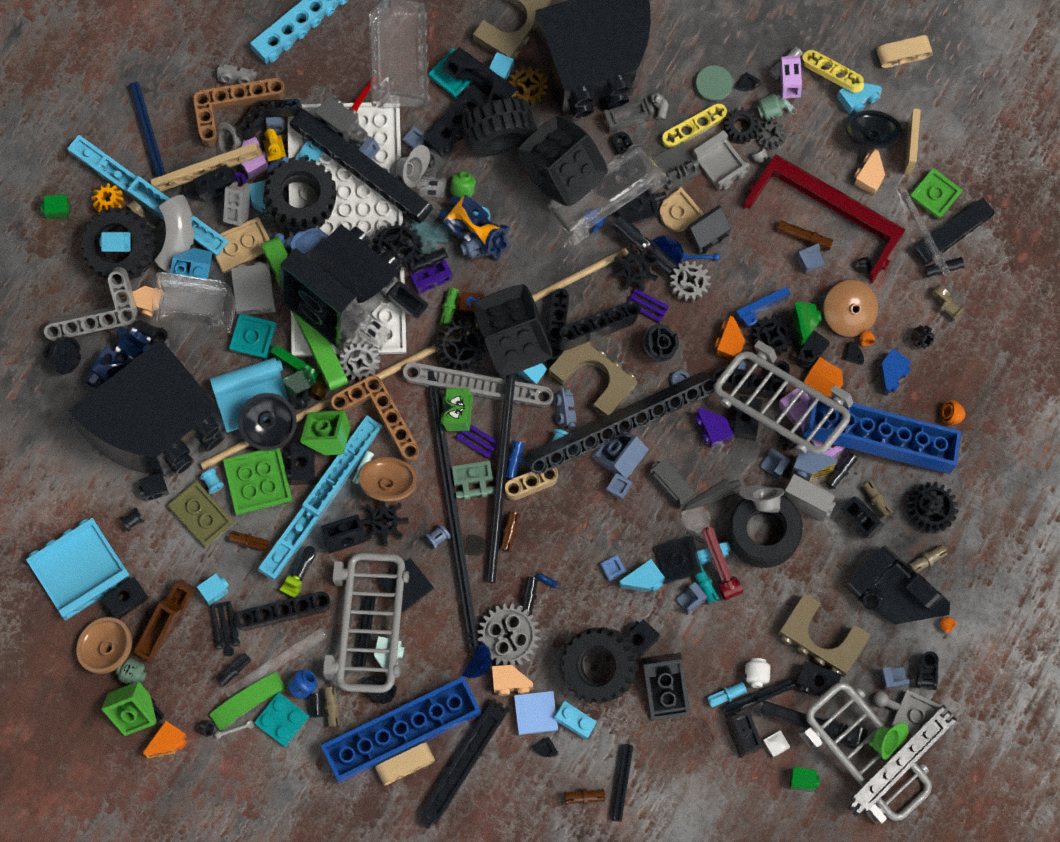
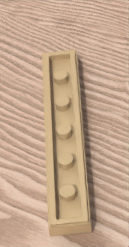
(193, 171)

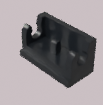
(744, 734)

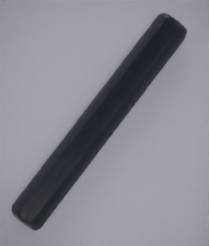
(364, 638)
(752, 699)
(622, 782)

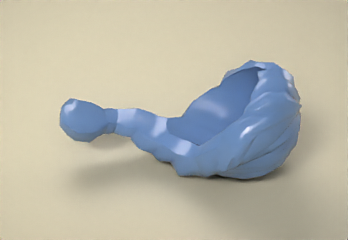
(303, 240)

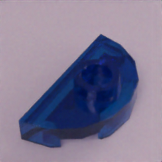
(671, 247)
(479, 663)

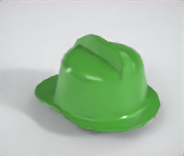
(889, 739)

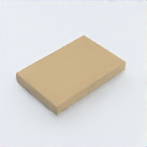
(912, 141)
(243, 244)

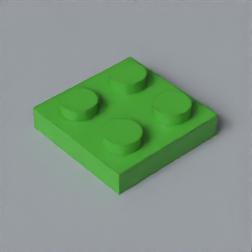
(936, 193)

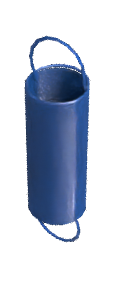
(547, 580)

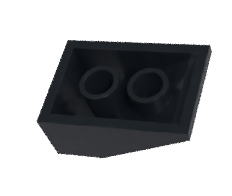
(666, 686)

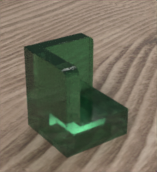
(299, 380)

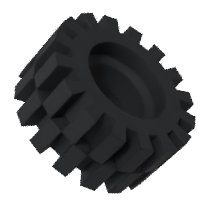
(741, 115)

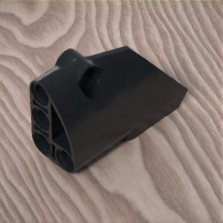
(899, 590)

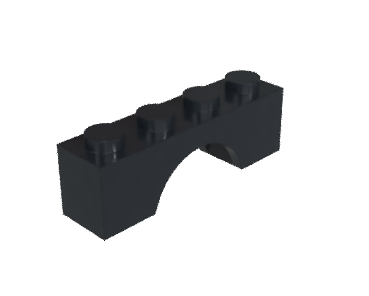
(464, 66)

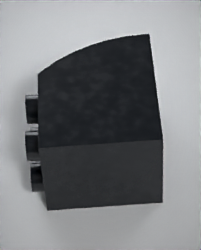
(593, 51)
(150, 415)

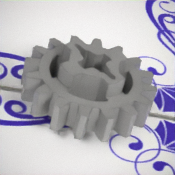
(687, 274)
(353, 354)

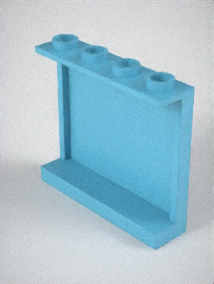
(77, 568)

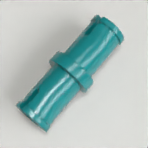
(706, 586)

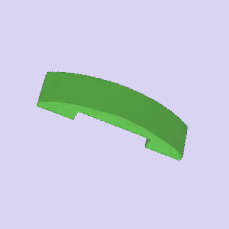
(247, 700)

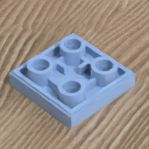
(535, 713)

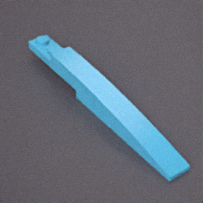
(140, 190)
(320, 498)

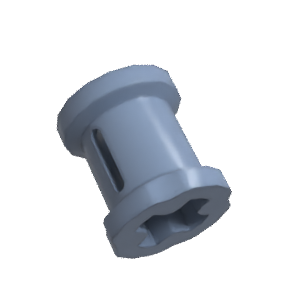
(441, 530)

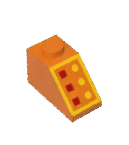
(166, 741)

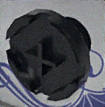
(63, 355)

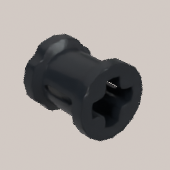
(132, 519)

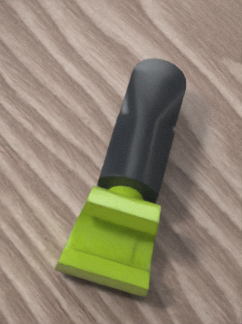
(293, 584)

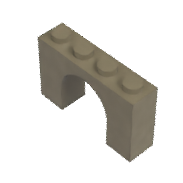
(510, 42)
(620, 383)
(796, 633)

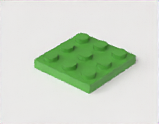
(257, 481)

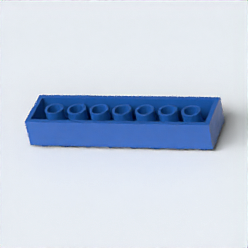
(889, 436)
(401, 730)

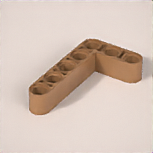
(231, 101)
(383, 412)

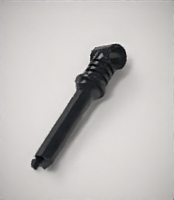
(798, 718)

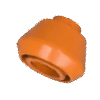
(952, 413)

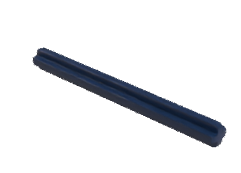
(147, 129)

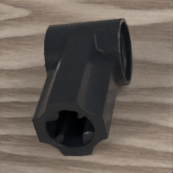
(152, 331)

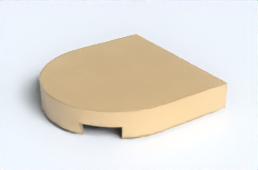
(679, 211)

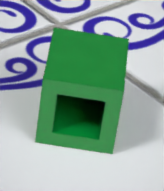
(55, 207)
(804, 779)

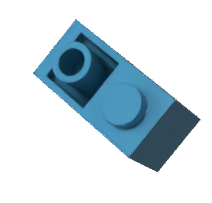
(192, 263)

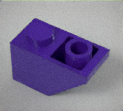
(715, 427)

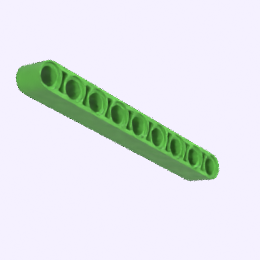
(318, 345)

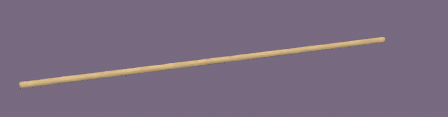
(428, 351)

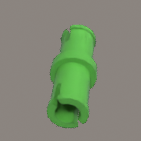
(449, 306)

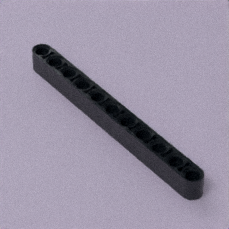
(612, 423)

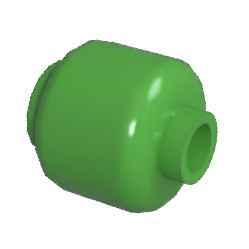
(462, 184)

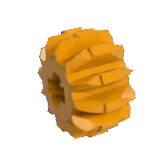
(113, 194)

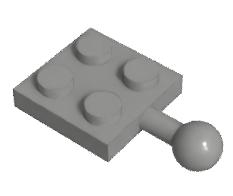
(913, 709)

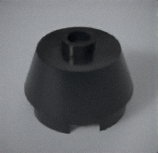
(659, 343)

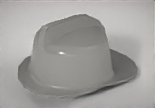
(227, 138)
(413, 166)
(763, 497)

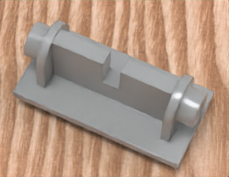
(230, 75)

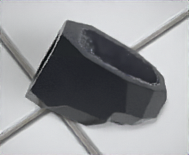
(383, 698)

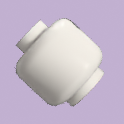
(757, 672)

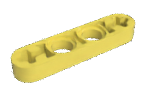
(831, 73)
(695, 127)

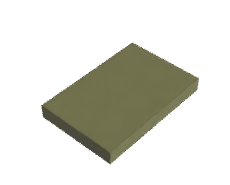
(201, 514)

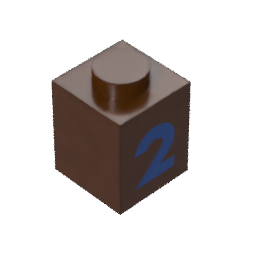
(466, 302)

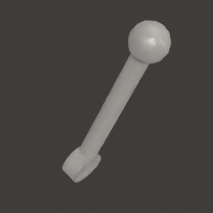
(250, 724)

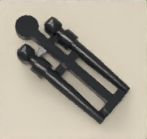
(228, 651)

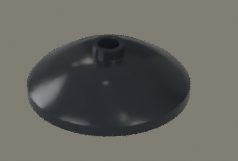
(873, 129)
(272, 434)

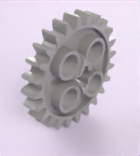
(525, 627)

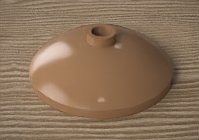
(839, 308)
(387, 479)
(96, 642)

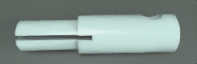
(367, 457)

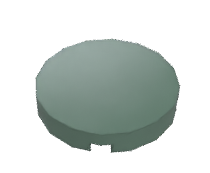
(714, 83)

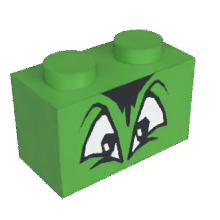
(457, 409)

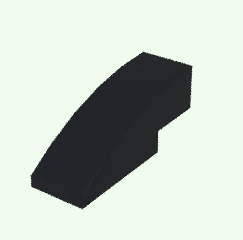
(407, 300)

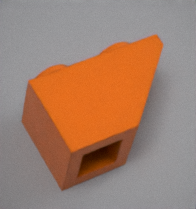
(732, 340)

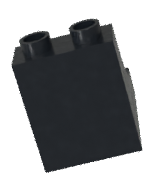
(337, 283)

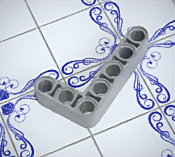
(99, 315)

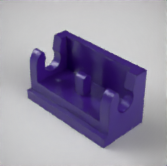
(431, 277)

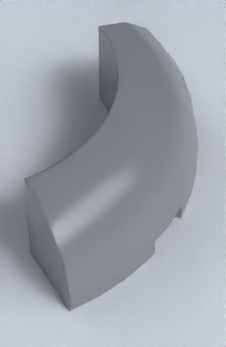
(178, 230)

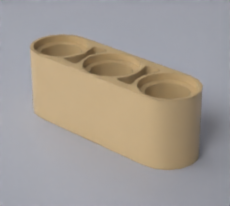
(904, 51)
(524, 489)
(405, 764)

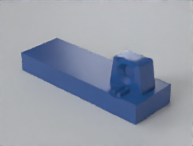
(748, 313)

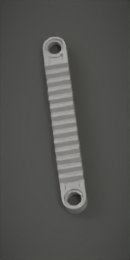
(478, 384)

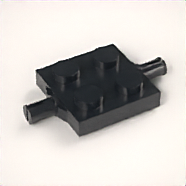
(641, 207)

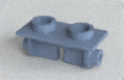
(563, 400)

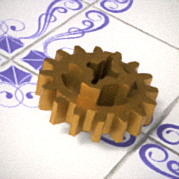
(536, 87)

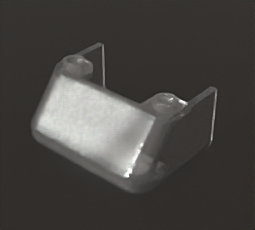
(195, 297)

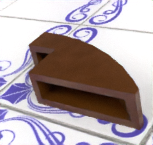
(164, 620)

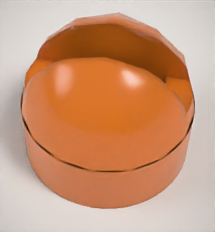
(867, 338)
(947, 624)

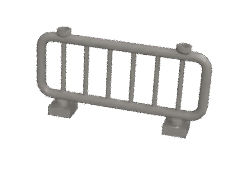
(764, 353)
(339, 575)
(813, 736)

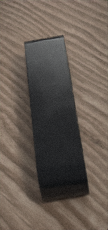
(956, 230)
(606, 325)
(275, 617)

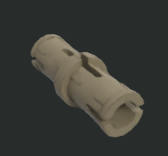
(877, 499)
(928, 559)
(331, 707)

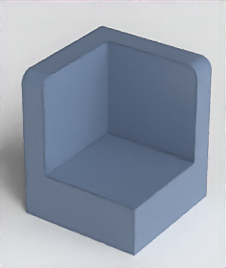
(810, 258)
(775, 464)
(692, 598)
(894, 678)

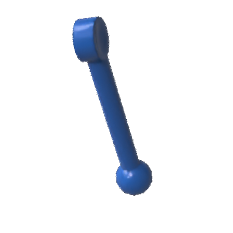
(716, 256)

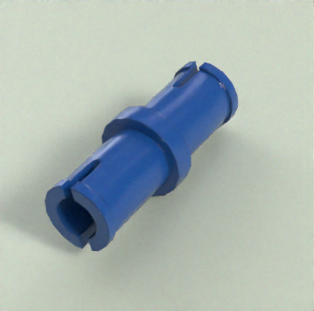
(514, 459)

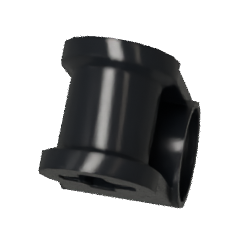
(813, 348)
(928, 675)

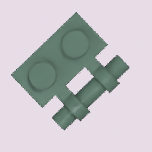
(472, 474)

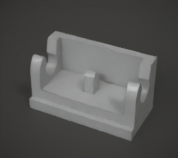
(236, 203)

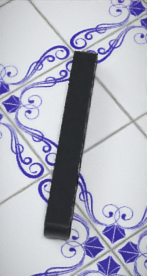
(361, 166)

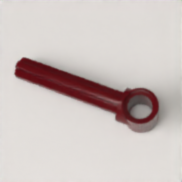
(729, 585)

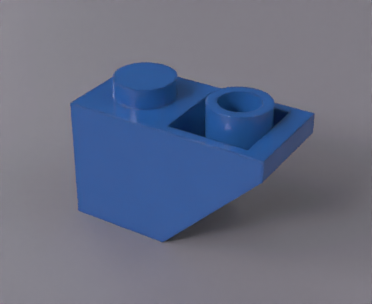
(892, 369)

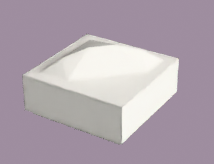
(776, 744)

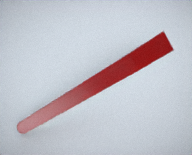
(359, 100)

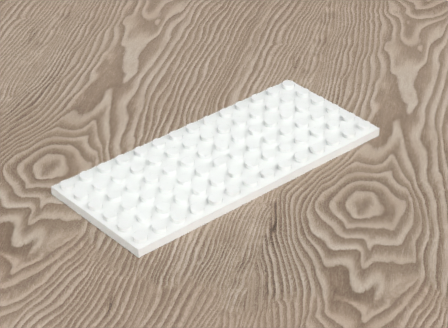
(357, 207)

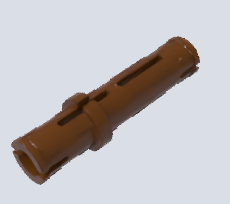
(805, 235)

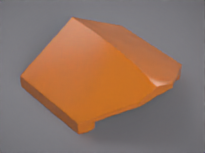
(824, 376)

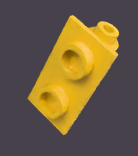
(273, 145)

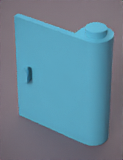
(238, 386)

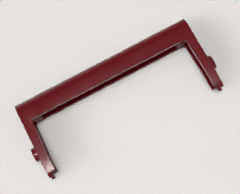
(834, 200)

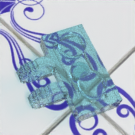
(432, 233)

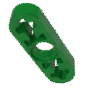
(289, 359)

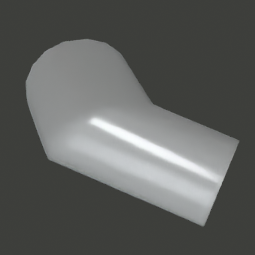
(661, 104)

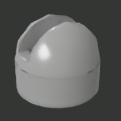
(760, 155)

